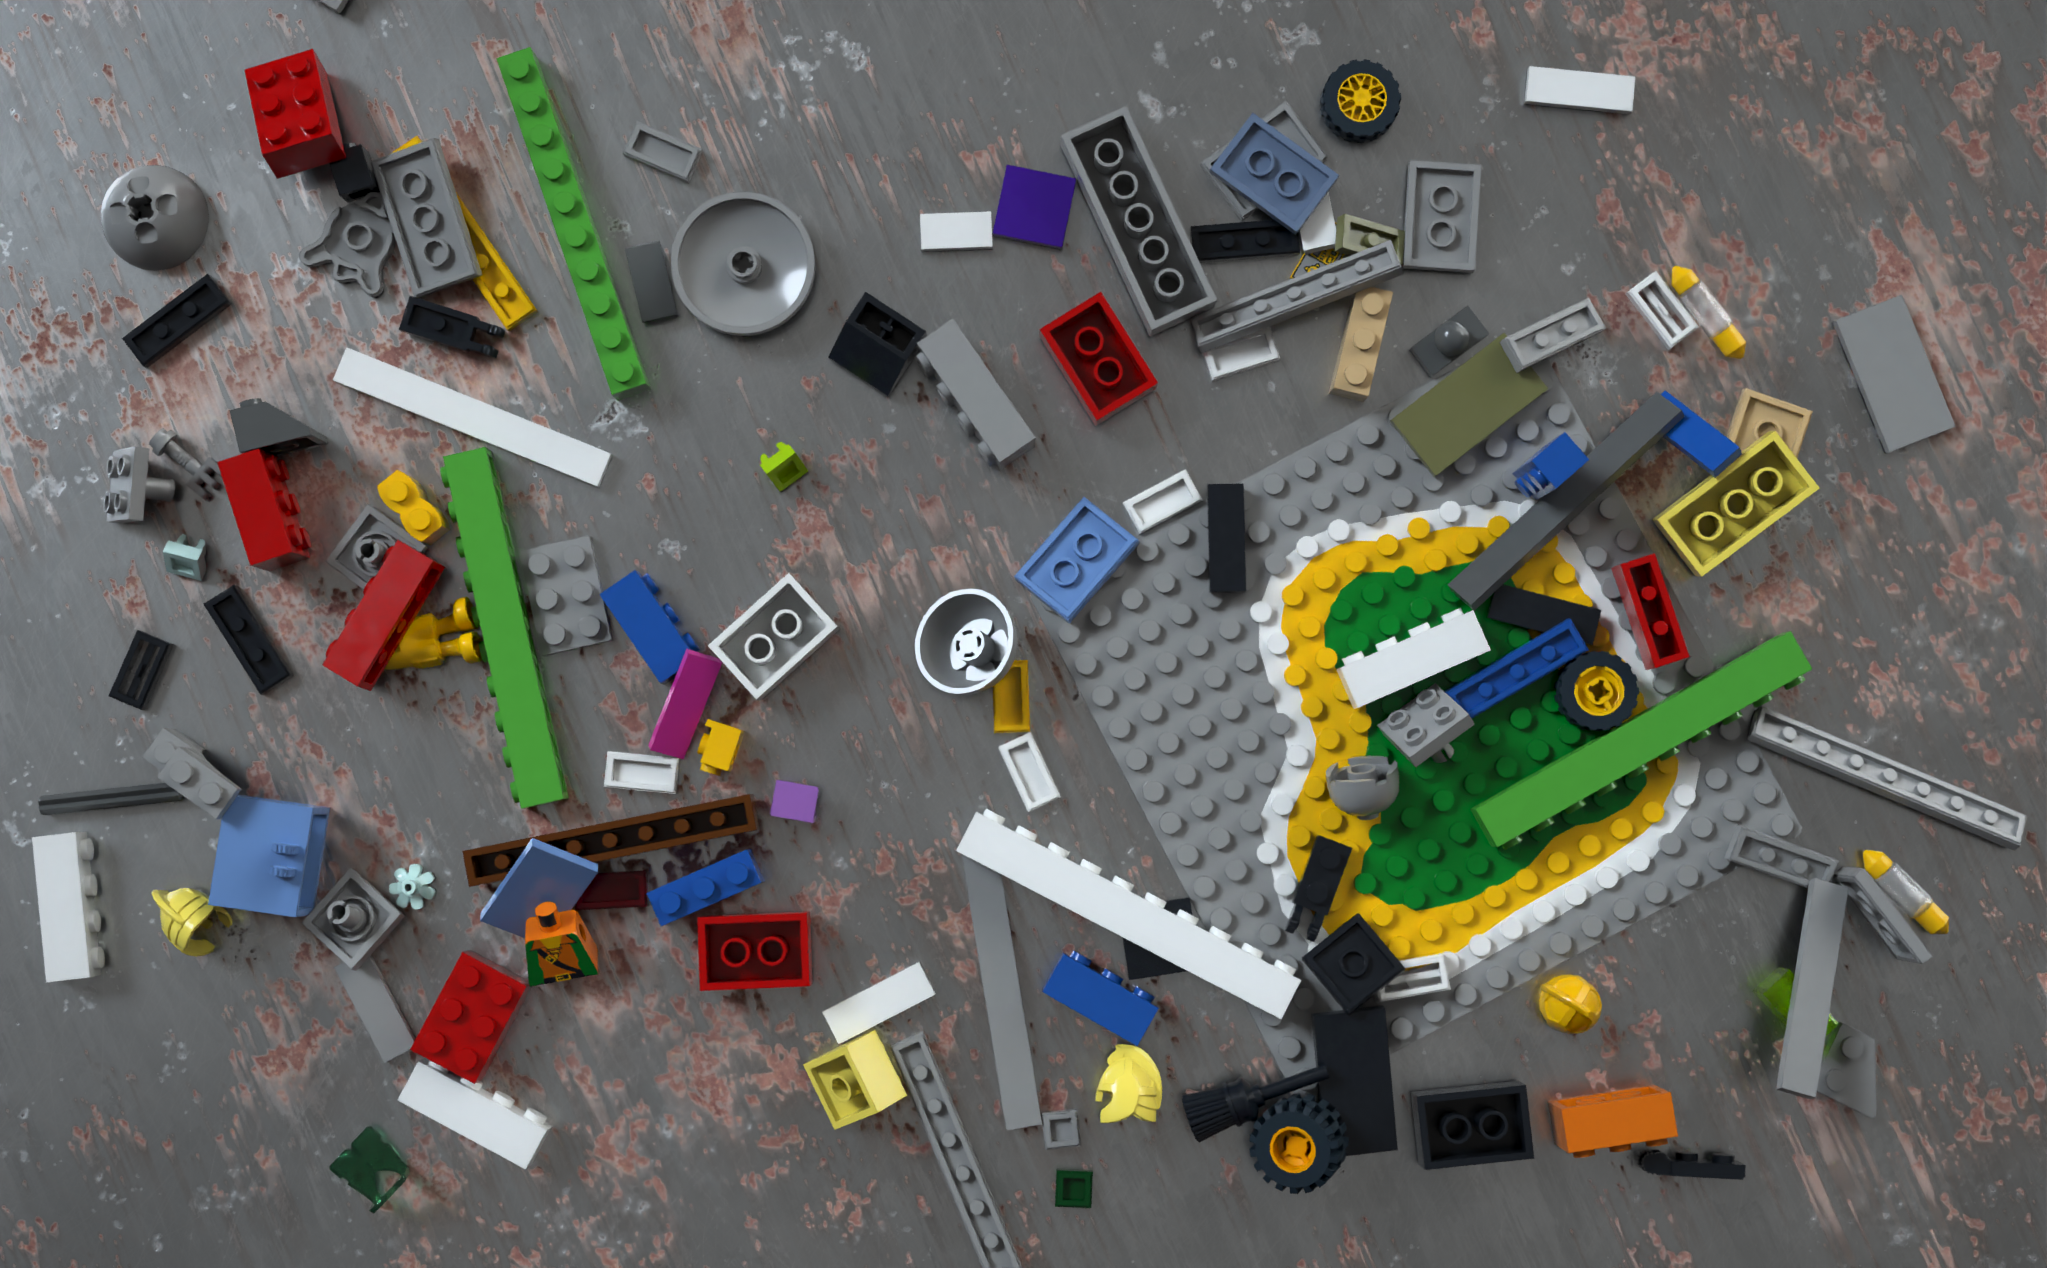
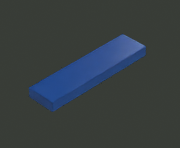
(1518, 668)

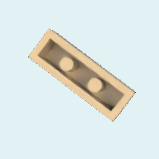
(1361, 343)

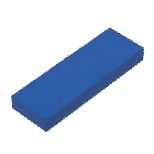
(1701, 441)

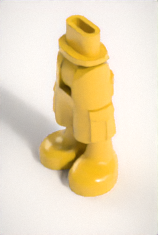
(421, 643)

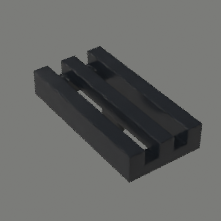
(153, 676)

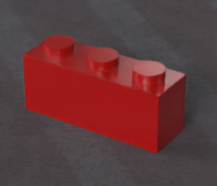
(1650, 612)

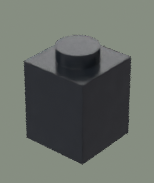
(354, 173)

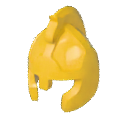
(1570, 1004)

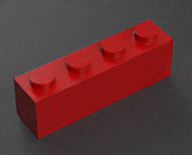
(383, 615)

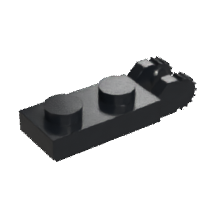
(447, 326)
(1318, 883)
(1688, 1165)

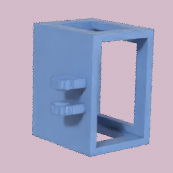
(269, 856)

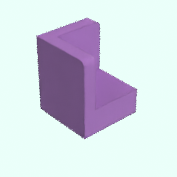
(794, 801)

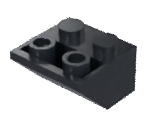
(877, 344)

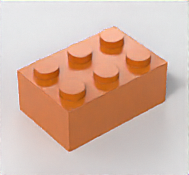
(1613, 1120)

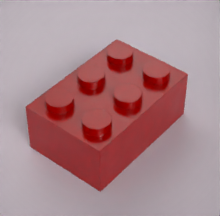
(294, 113)
(1098, 358)
(265, 509)
(754, 951)
(471, 1016)

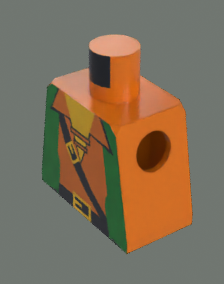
(558, 946)

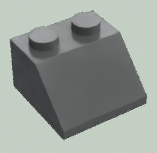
(271, 429)

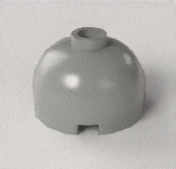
(1364, 786)

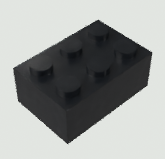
(1472, 1125)

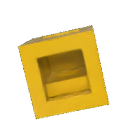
(719, 747)

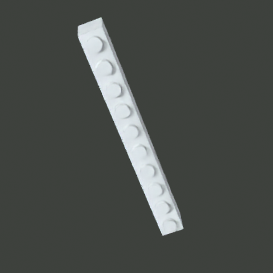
(1128, 914)

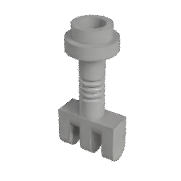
(164, 442)

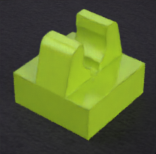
(783, 466)

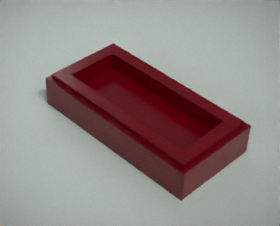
(615, 890)

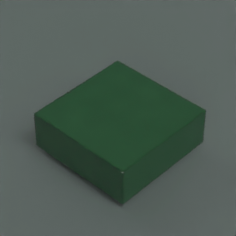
(1073, 1188)

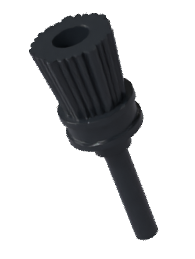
(1239, 1101)

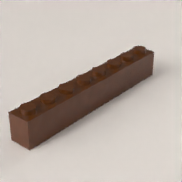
(623, 836)

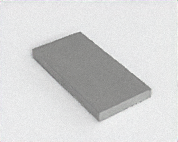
(426, 218)
(1893, 374)

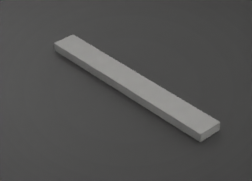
(1887, 778)
(1002, 995)
(954, 1153)

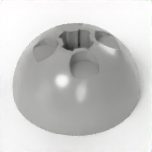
(169, 227)
(951, 640)

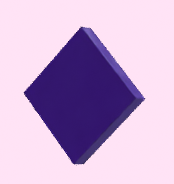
(1034, 207)

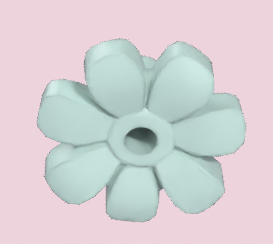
(419, 886)

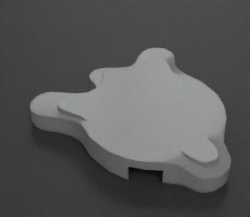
(357, 242)

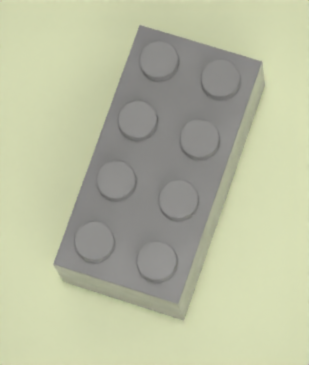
(976, 395)

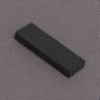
(1243, 241)
(177, 321)
(1226, 538)
(1541, 612)
(248, 639)

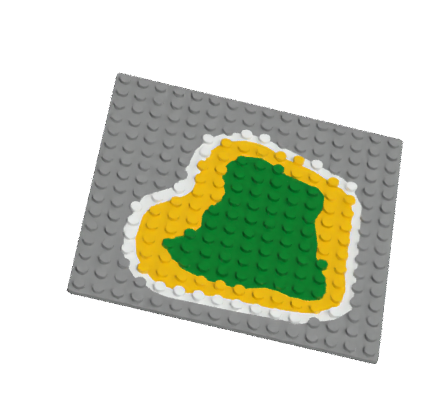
(1238, 710)

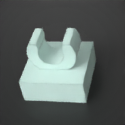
(185, 559)

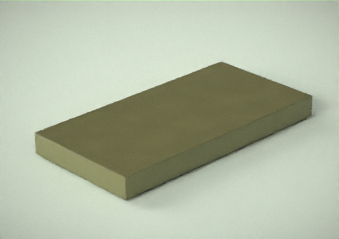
(1466, 407)

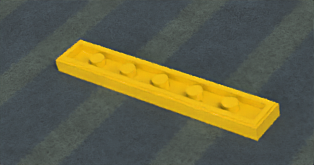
(497, 281)

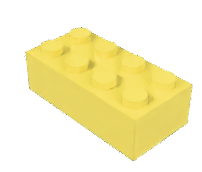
(1735, 505)

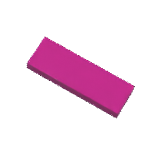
(685, 704)

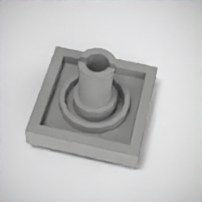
(131, 485)
(365, 543)
(1426, 726)
(353, 919)

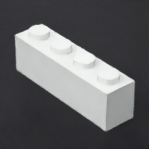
(1412, 659)
(67, 906)
(476, 1113)

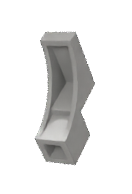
(190, 773)

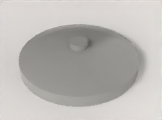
(743, 263)

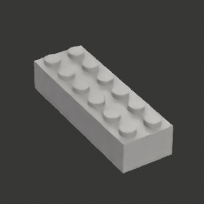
(1138, 221)

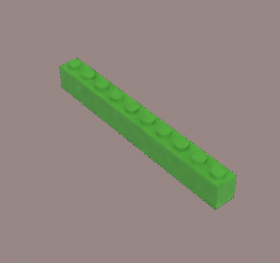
(573, 224)
(504, 627)
(1641, 739)

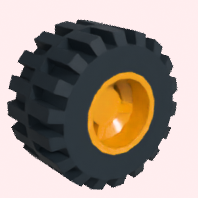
(1298, 1143)

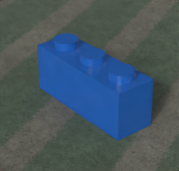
(1549, 467)
(649, 624)
(705, 887)
(1101, 997)

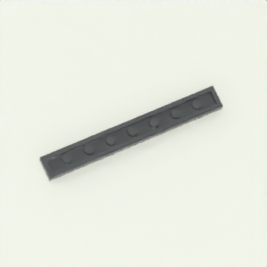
(1566, 502)

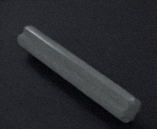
(108, 798)

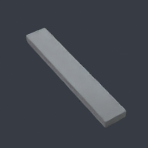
(1296, 296)
(1812, 989)

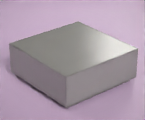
(1061, 1129)

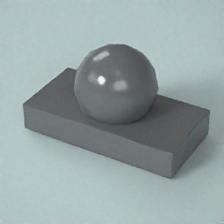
(1449, 341)

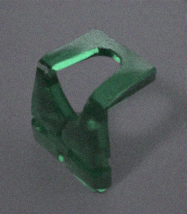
(363, 1160)

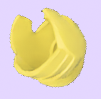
(183, 913)
(1133, 1085)

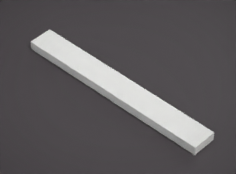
(472, 417)

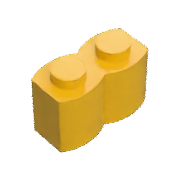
(410, 500)

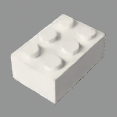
(773, 637)

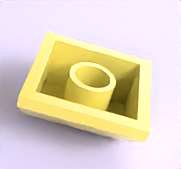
(855, 1080)

